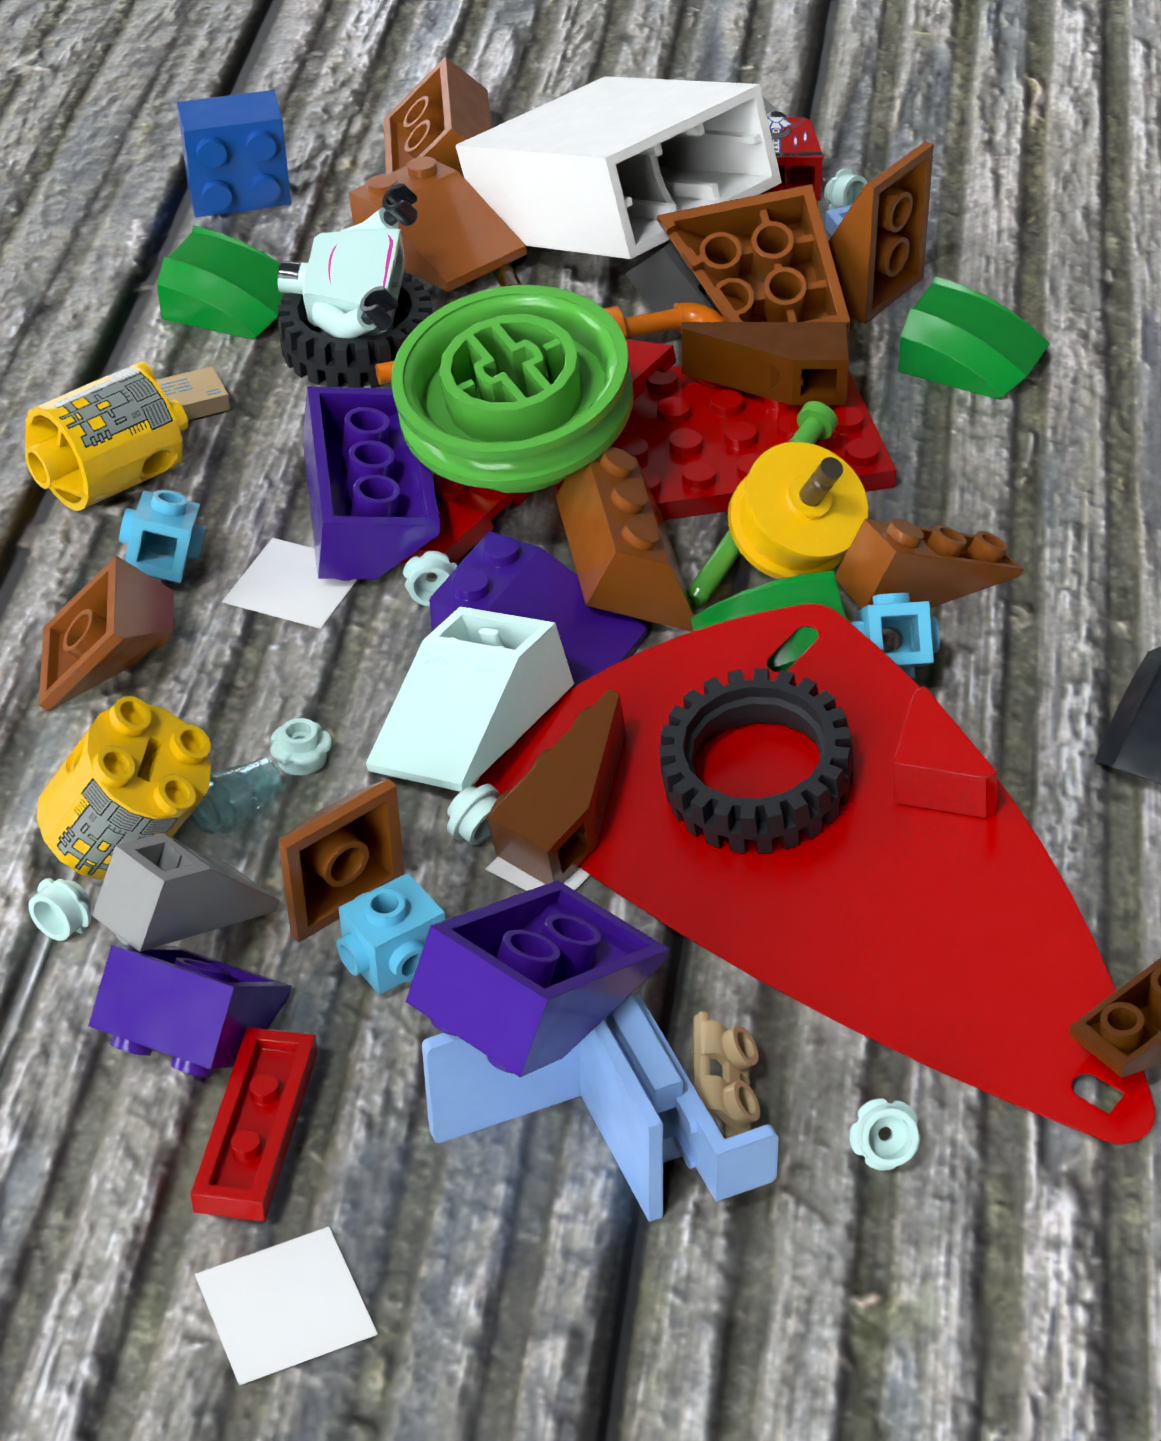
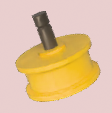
(797, 510)

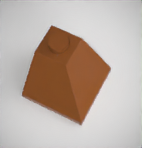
(103, 631)
(340, 856)

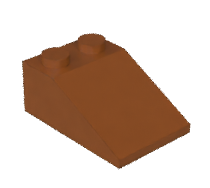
(454, 230)
(884, 236)

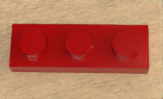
(254, 1124)

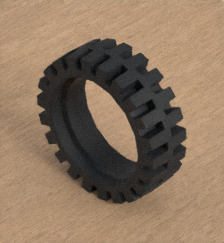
(343, 358)
(766, 817)

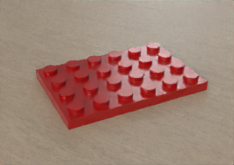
(705, 437)

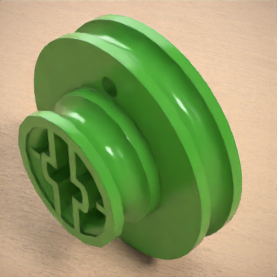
(513, 387)

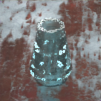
(236, 795)

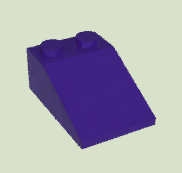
(532, 584)
(530, 974)

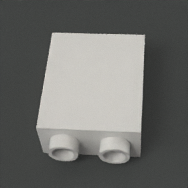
(618, 154)

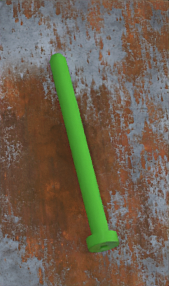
(815, 423)

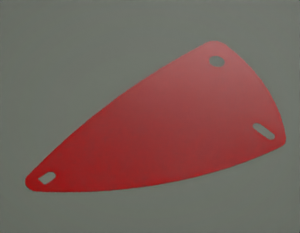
(890, 920)

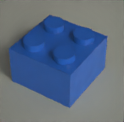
(234, 153)

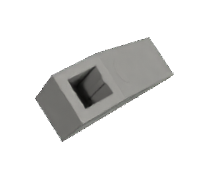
(170, 891)

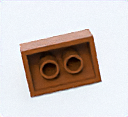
(436, 117)
(622, 542)

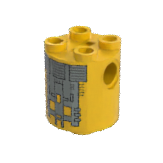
(104, 437)
(123, 782)

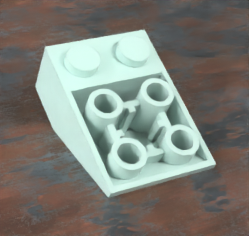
(470, 697)

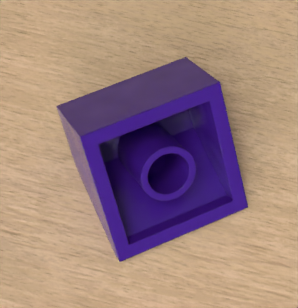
(182, 1006)

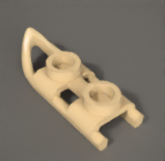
(728, 1095)

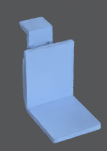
(631, 1091)

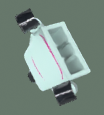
(355, 272)

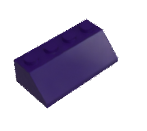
(364, 484)

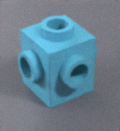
(162, 534)
(910, 620)
(387, 932)

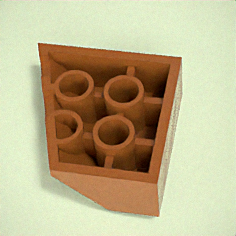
(762, 257)

